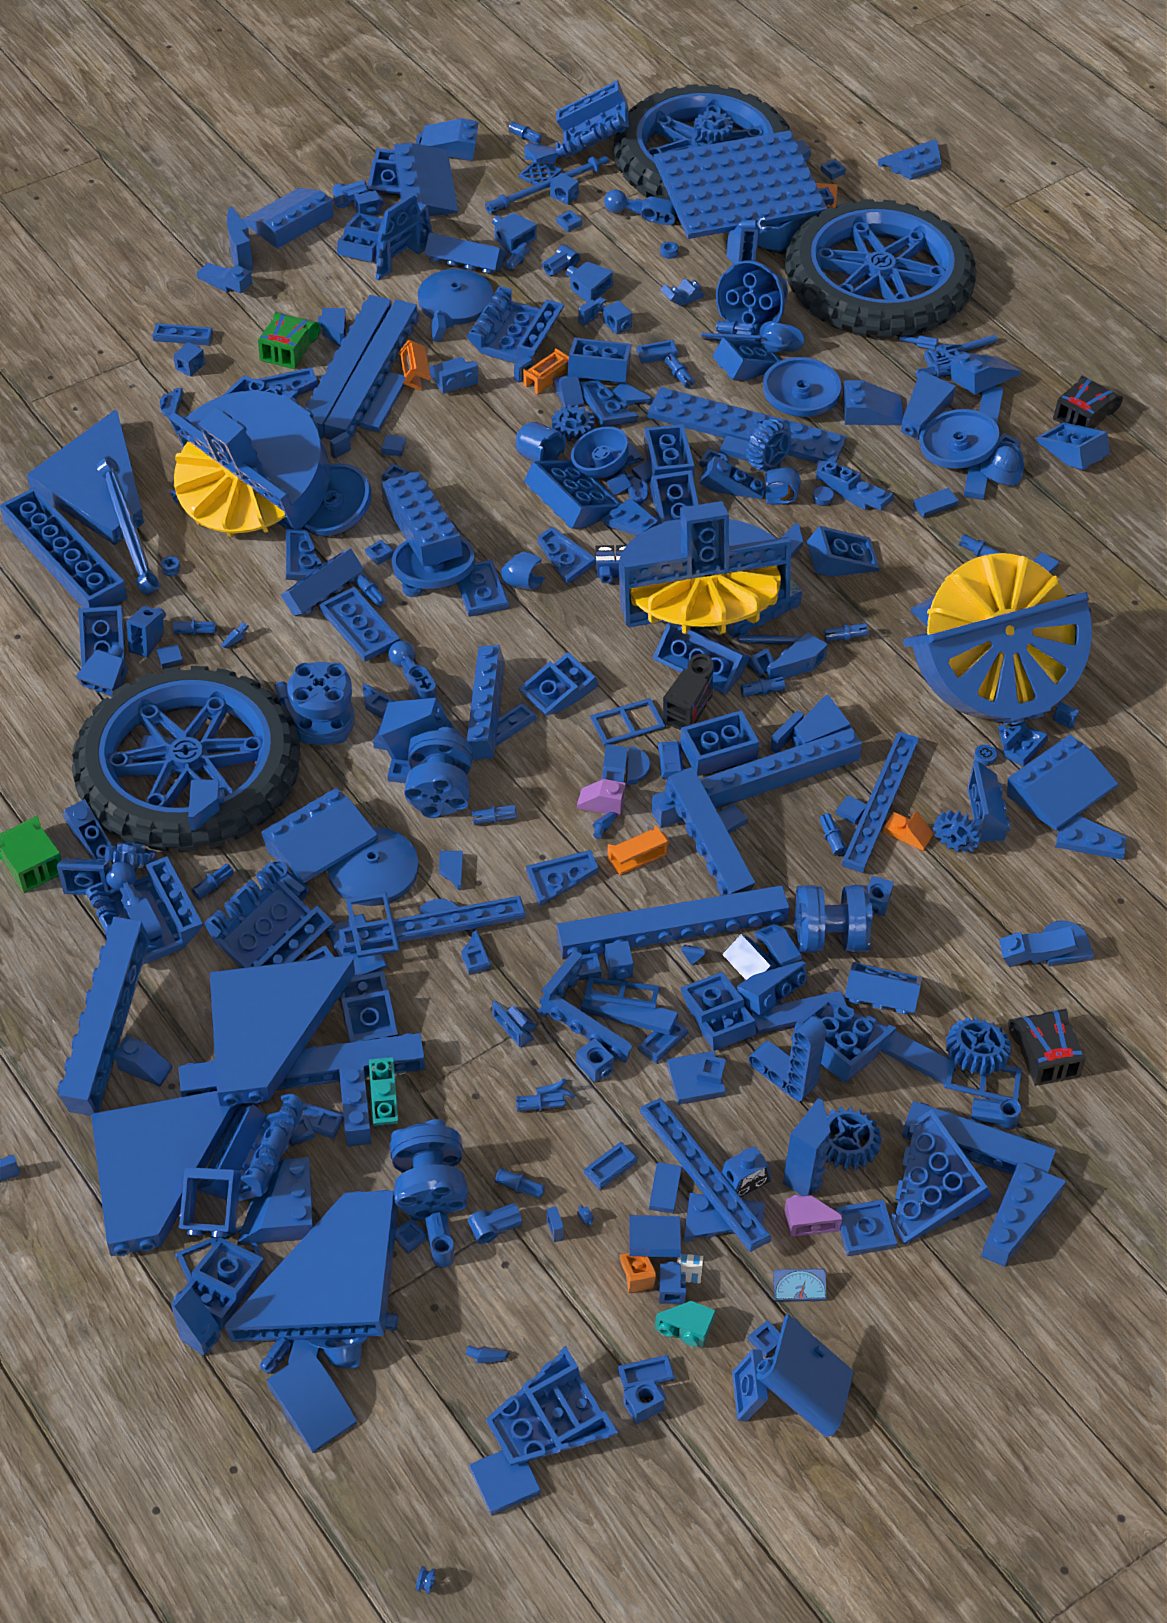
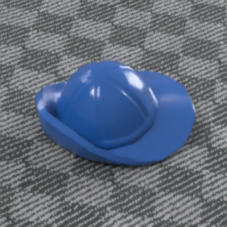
(1004, 465)

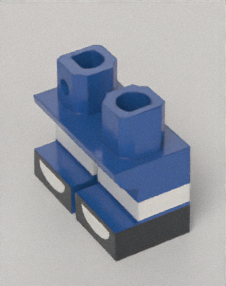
(605, 564)

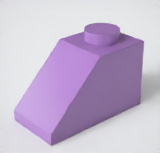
(603, 797)
(810, 1216)

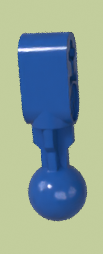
(651, 209)
(420, 681)
(121, 878)

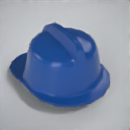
(781, 337)
(343, 1351)

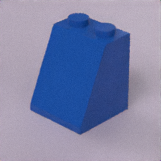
(409, 719)

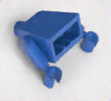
(743, 240)

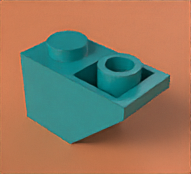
(686, 1322)

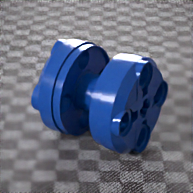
(321, 702)
(438, 772)
(850, 918)
(427, 1161)

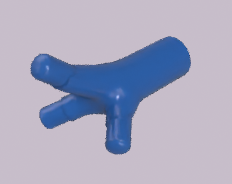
(555, 1088)

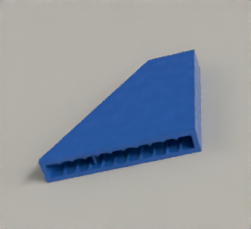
(76, 486)
(267, 1020)
(144, 1164)
(331, 1280)

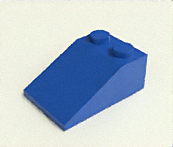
(455, 135)
(744, 358)
(981, 372)
(870, 404)
(1076, 444)
(672, 492)
(841, 552)
(100, 630)

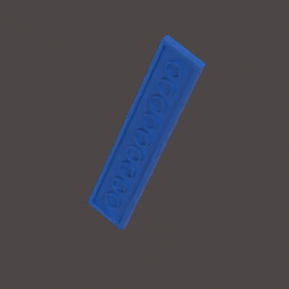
(723, 420)

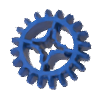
(769, 444)
(978, 1046)
(850, 1129)

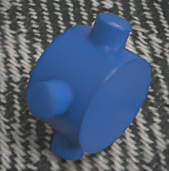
(585, 1215)

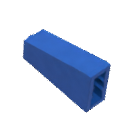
(928, 400)

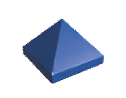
(693, 953)

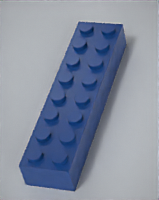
(63, 550)
(104, 1016)

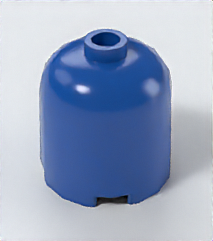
(539, 442)

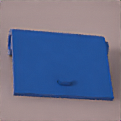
(807, 1377)

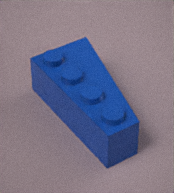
(1022, 1208)

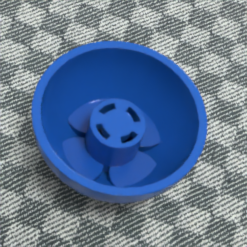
(600, 452)

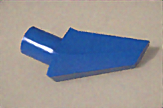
(235, 635)
(602, 824)
(486, 1354)

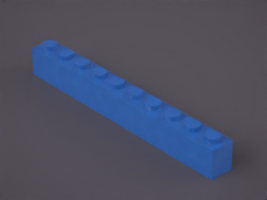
(347, 359)
(372, 370)
(768, 773)
(674, 921)
(321, 1064)

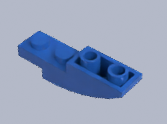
(852, 488)

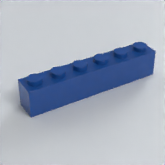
(486, 701)
(708, 832)
(985, 1143)

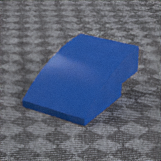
(383, 172)
(360, 237)
(239, 240)
(559, 685)
(368, 1008)
(718, 1011)
(224, 1278)
(311, 1401)

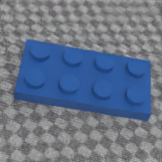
(359, 624)

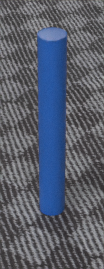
(767, 639)

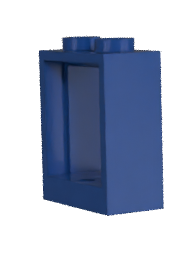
(188, 1203)

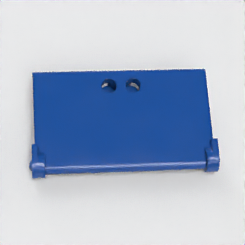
(362, 965)

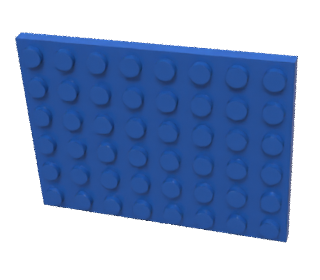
(739, 181)

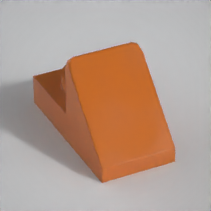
(911, 831)
(638, 1272)

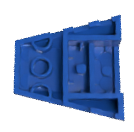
(399, 230)
(549, 1414)

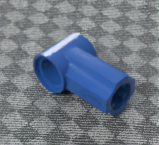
(345, 193)
(564, 257)
(292, 882)
(995, 1111)
(489, 1224)
(440, 1239)

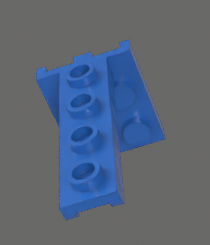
(578, 1022)

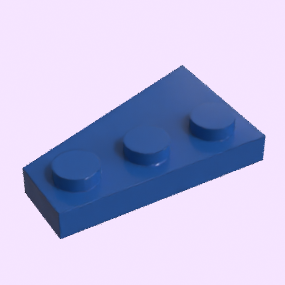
(565, 555)
(706, 1220)

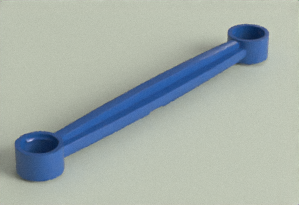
(146, 581)

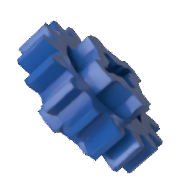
(713, 126)
(573, 422)
(957, 831)
(130, 853)

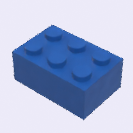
(599, 360)
(667, 449)
(719, 743)

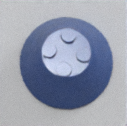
(751, 294)

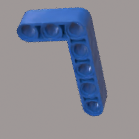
(800, 1071)

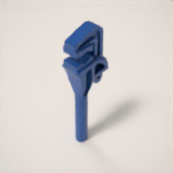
(945, 353)

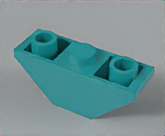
(383, 1091)

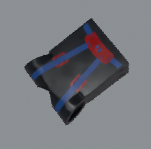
(1086, 404)
(689, 693)
(1048, 1046)

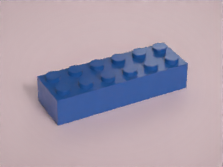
(421, 519)

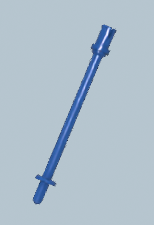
(503, 201)

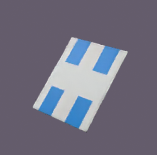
(691, 1266)

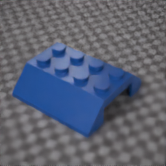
(592, 119)
(511, 328)
(168, 900)
(266, 923)
(254, 1148)

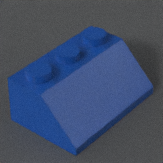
(987, 803)
(883, 988)

